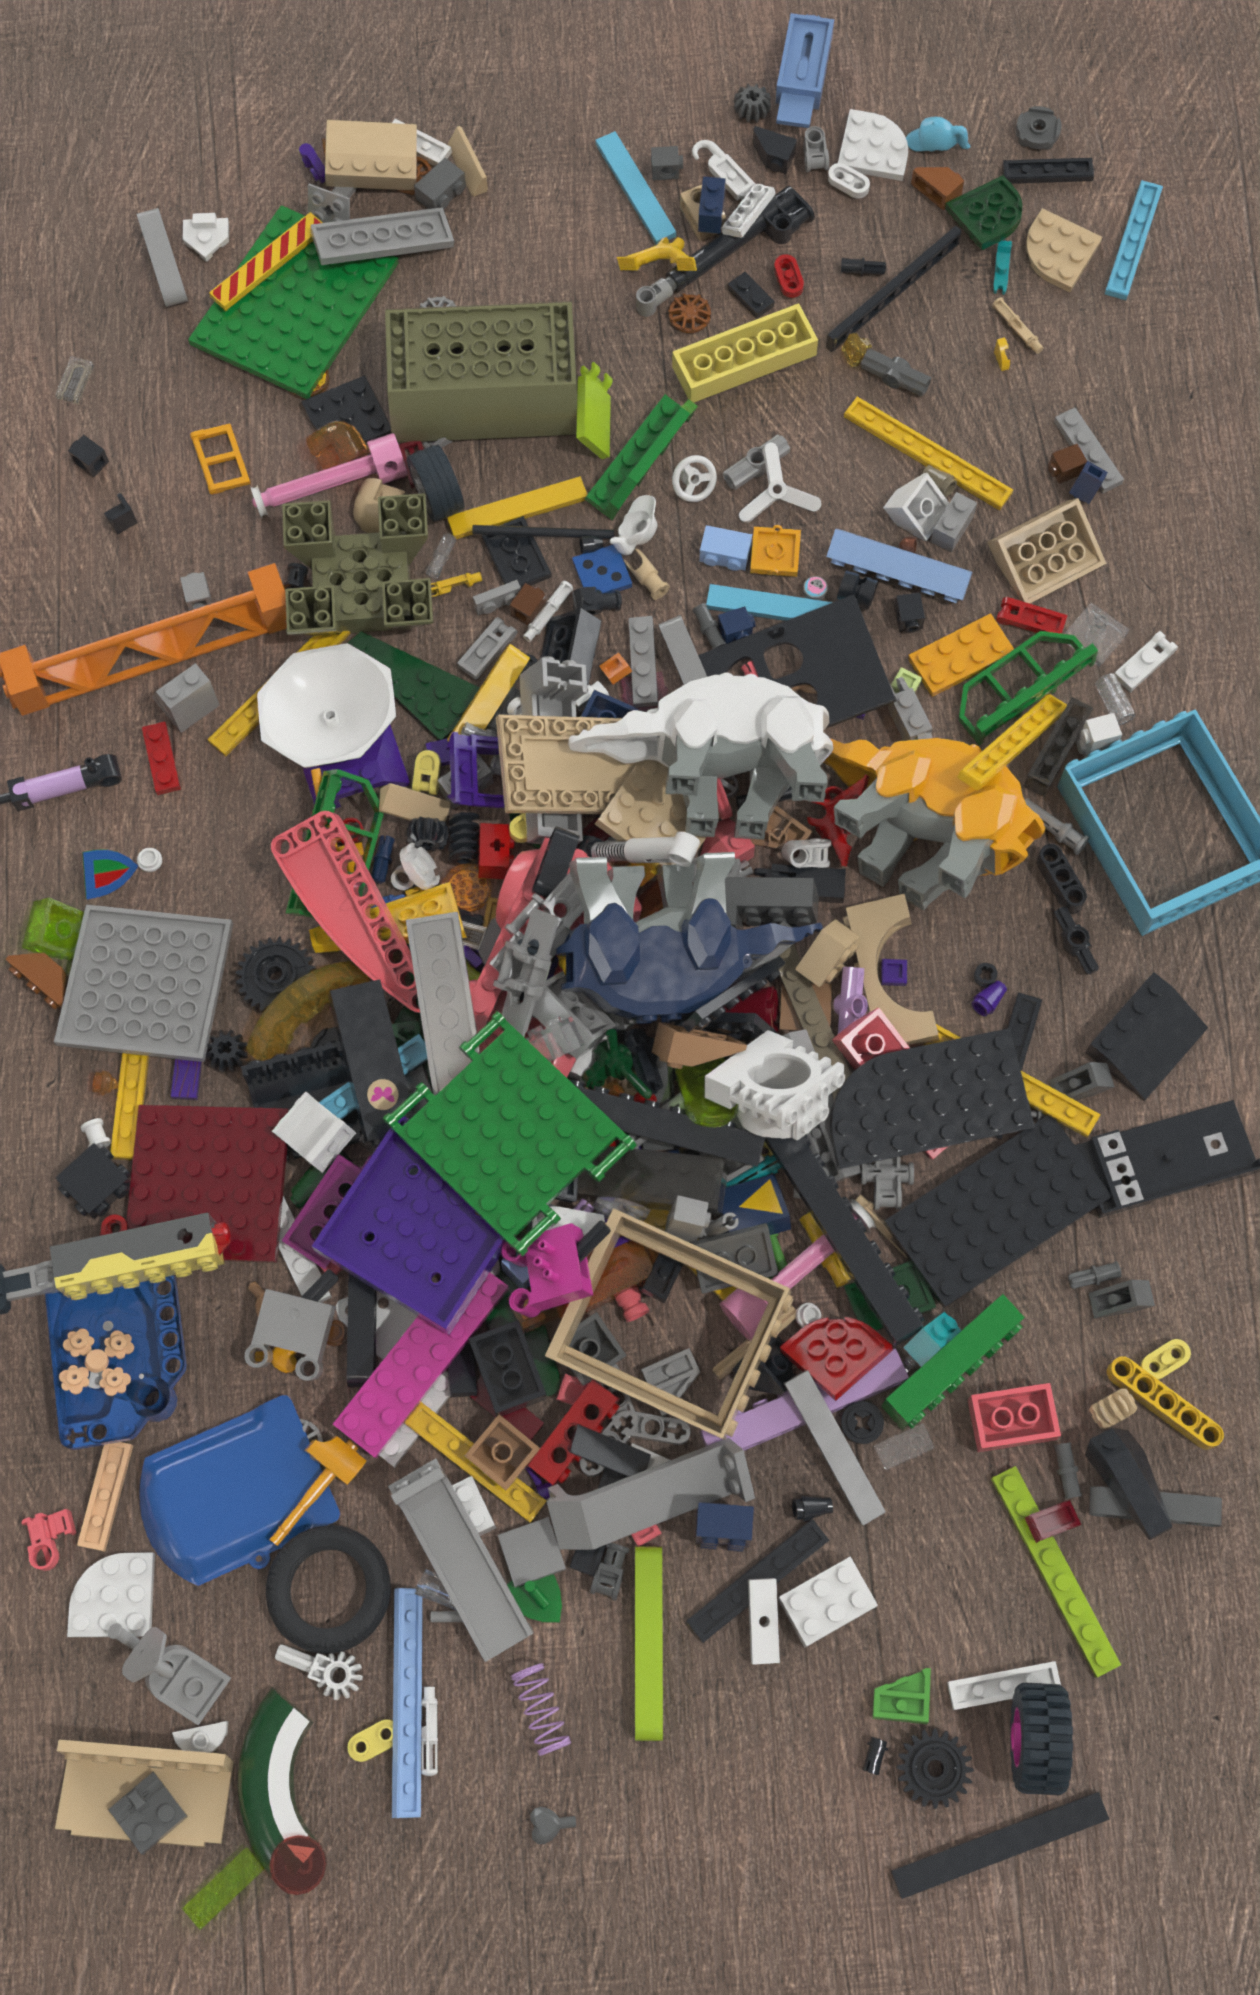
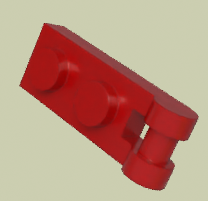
(1030, 616)

